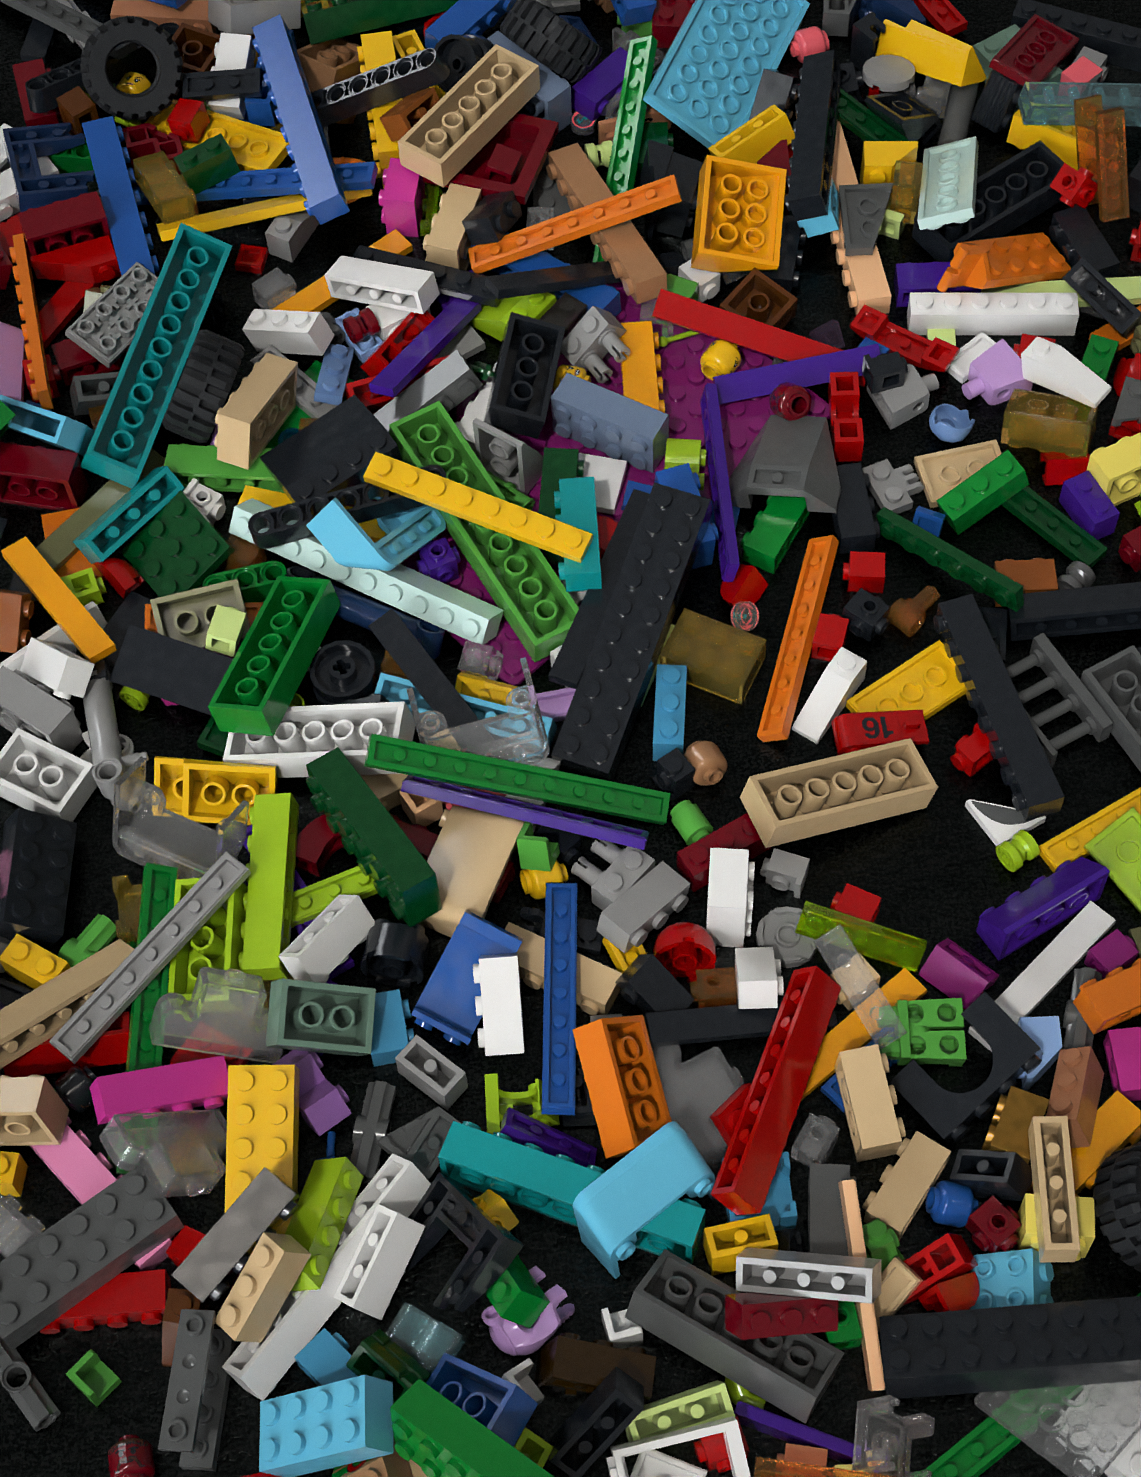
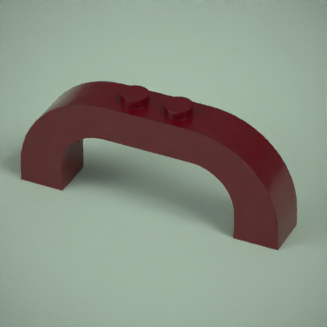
(318, 843)

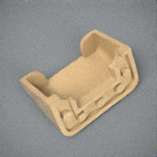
(469, 863)

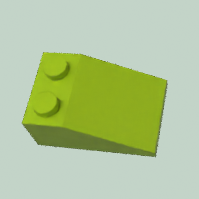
(494, 320)

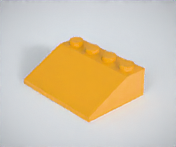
(738, 216)

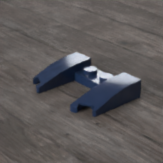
(23, 148)

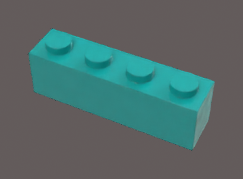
(579, 510)
(128, 514)

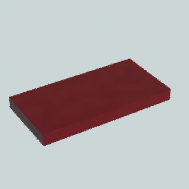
(1034, 51)

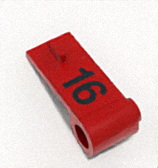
(872, 729)

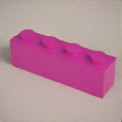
(162, 1089)

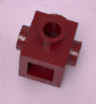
(994, 1226)

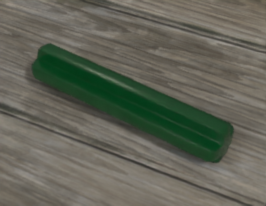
(482, 370)

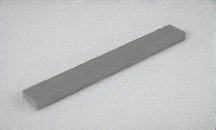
(149, 957)

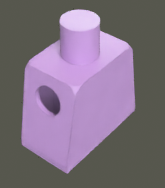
(996, 375)

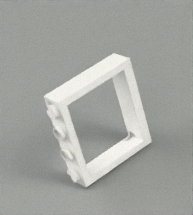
(728, 1426)

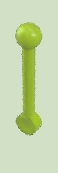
(663, 341)

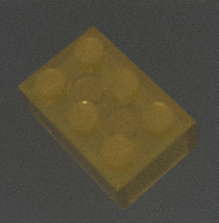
(1048, 423)
(716, 655)

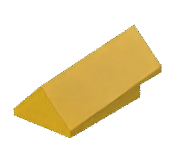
(932, 53)
(211, 789)

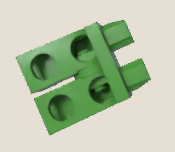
(932, 1034)

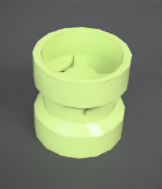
(604, 151)

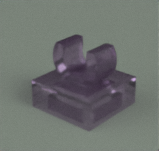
(828, 334)

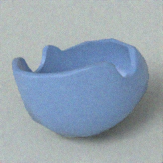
(950, 423)

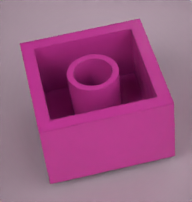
(402, 199)

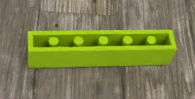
(270, 885)

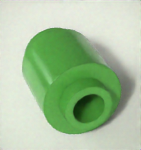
(690, 822)

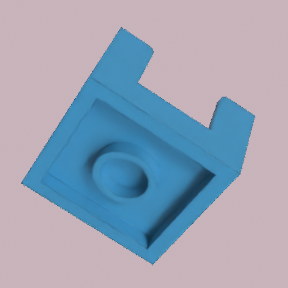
(778, 1200)

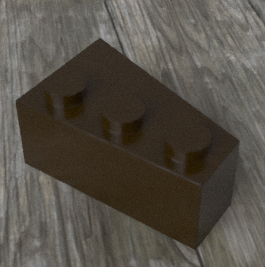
(584, 1364)

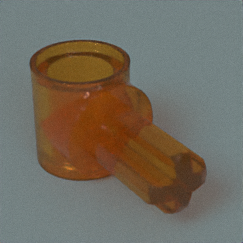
(910, 613)

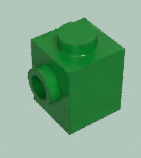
(849, 1330)

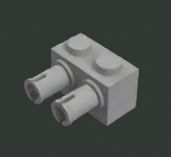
(592, 339)
(626, 869)

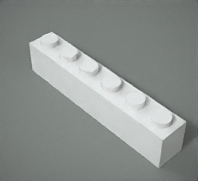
(994, 313)

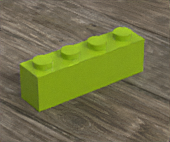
(323, 1215)

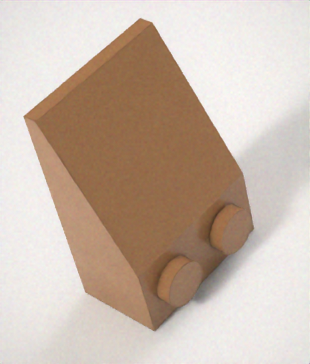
(329, 62)

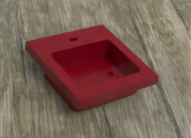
(522, 133)

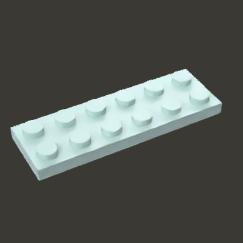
(948, 184)

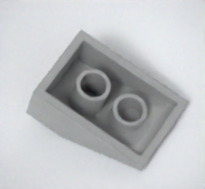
(507, 456)

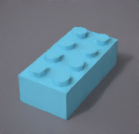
(326, 1426)

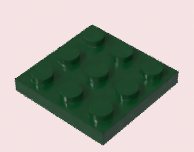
(177, 548)

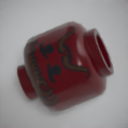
(790, 401)
(131, 1458)

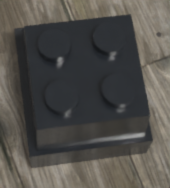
(662, 162)

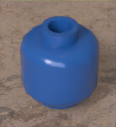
(950, 1203)

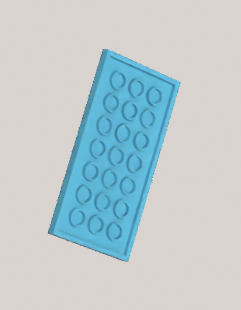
(718, 63)

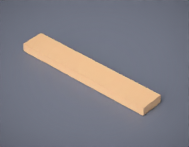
(865, 1311)

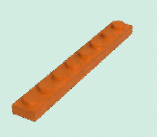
(575, 224)
(32, 328)
(798, 639)

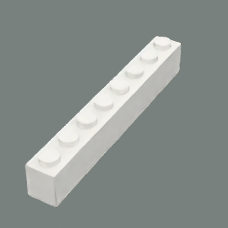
(262, 1364)

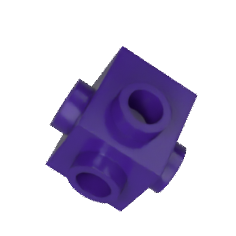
(439, 561)

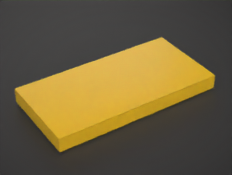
(921, 683)

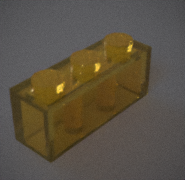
(164, 187)

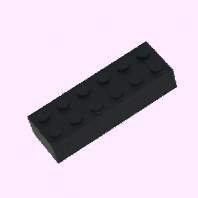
(1004, 201)

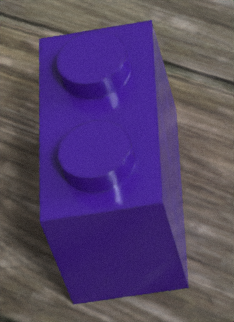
(1089, 505)

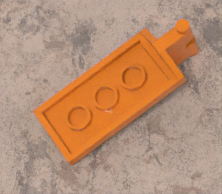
(1004, 262)

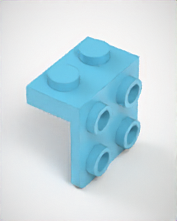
(1012, 1279)

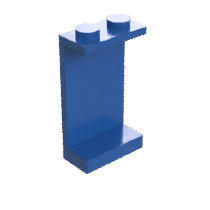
(451, 990)

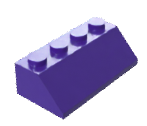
(1041, 906)

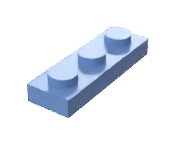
(334, 374)

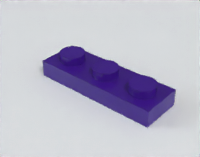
(525, 1129)

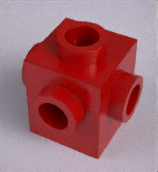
(1074, 186)

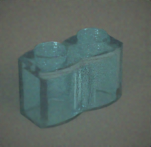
(423, 1337)

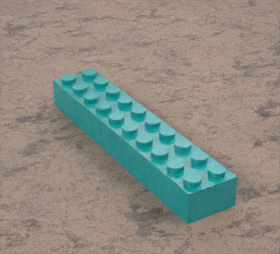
(156, 357)

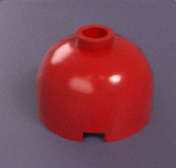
(685, 949)

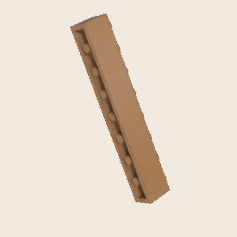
(618, 244)

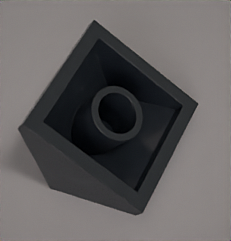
(902, 113)

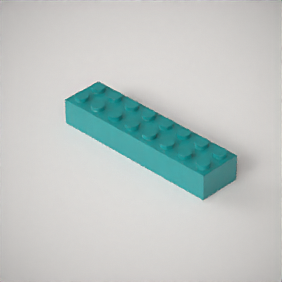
(552, 1183)

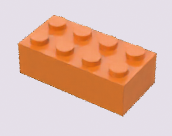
(621, 1082)

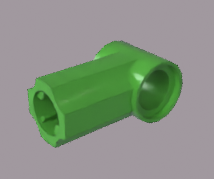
(93, 939)

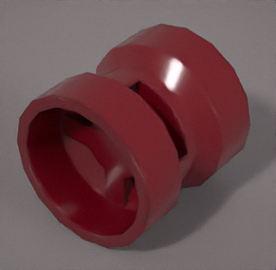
(361, 325)

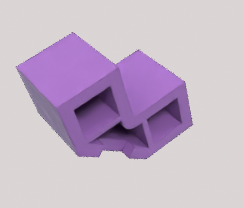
(319, 1100)

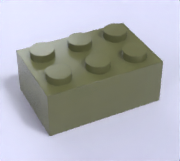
(189, 613)

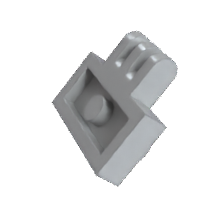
(893, 486)

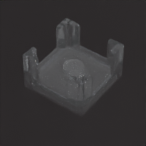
(886, 1438)

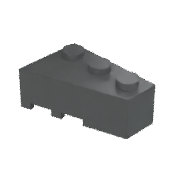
(839, 16)

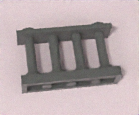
(1075, 695)
(197, 1391)

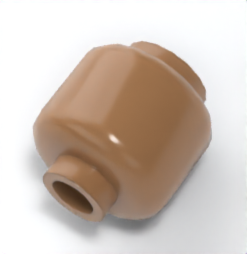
(708, 762)

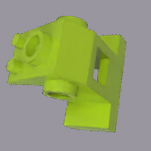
(499, 1101)

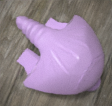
(520, 1340)

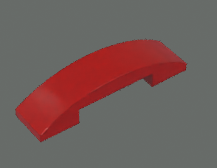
(917, 350)

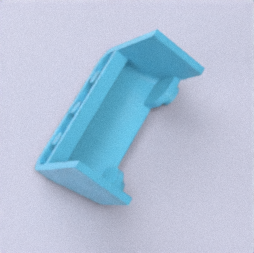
(353, 548)
(638, 1191)

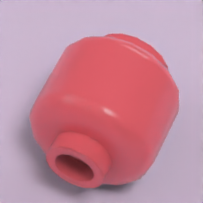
(808, 42)

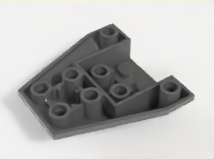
(789, 461)

